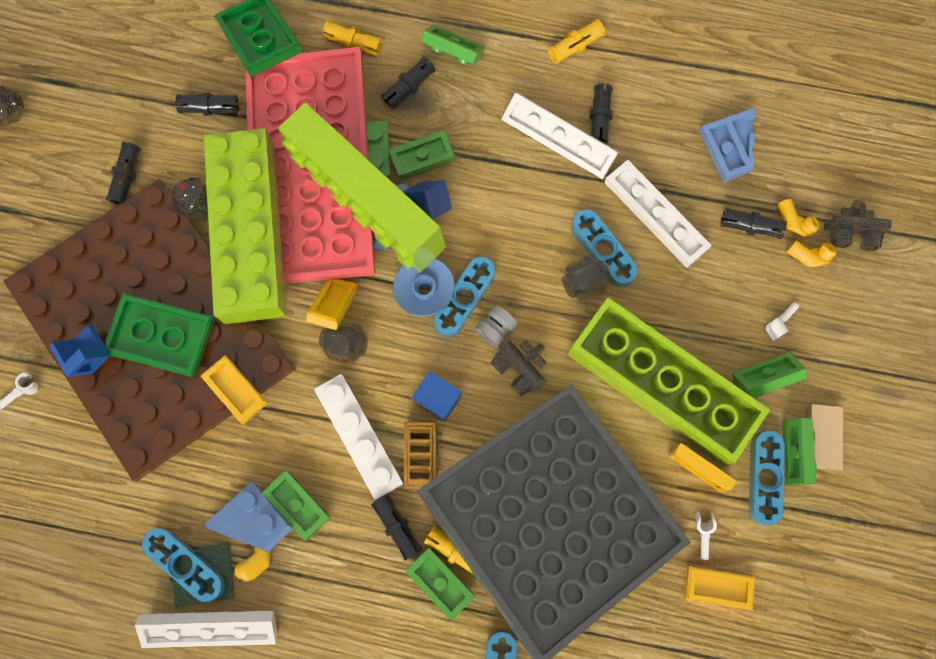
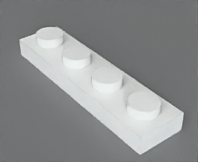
(560, 135)
(657, 213)
(358, 437)
(206, 629)

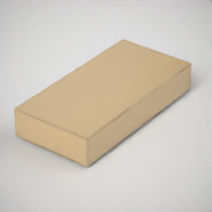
(828, 436)

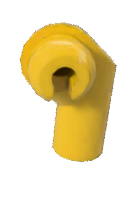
(796, 223)
(812, 257)
(253, 566)

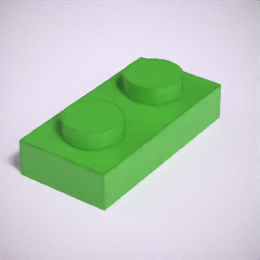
(458, 46)
(379, 145)
(421, 155)
(770, 375)
(799, 452)
(296, 505)
(440, 584)

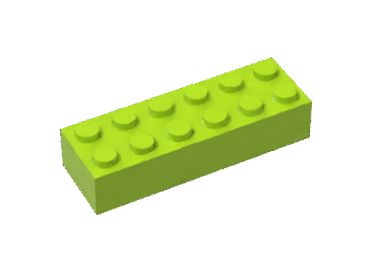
(362, 188)
(244, 227)
(668, 383)

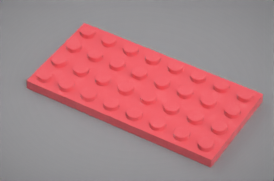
(316, 232)

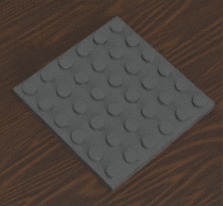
(553, 522)

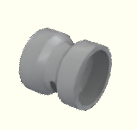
(496, 326)

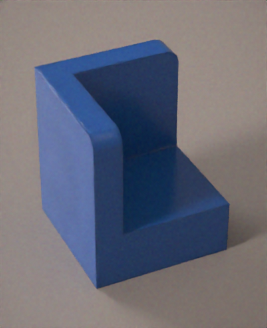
(430, 197)
(82, 354)
(437, 396)

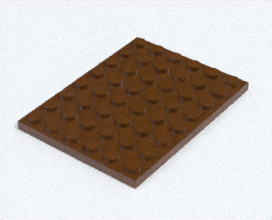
(157, 256)

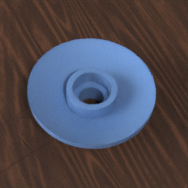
(410, 282)

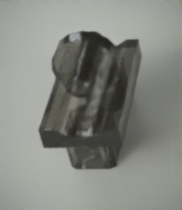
(857, 222)
(512, 355)

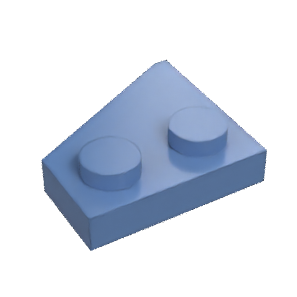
(731, 144)
(250, 519)

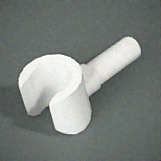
(777, 327)
(20, 380)
(705, 529)

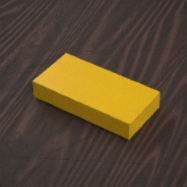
(332, 303)
(234, 389)
(701, 468)
(719, 588)

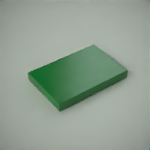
(258, 35)
(159, 335)

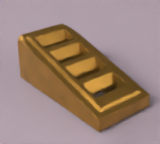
(419, 427)

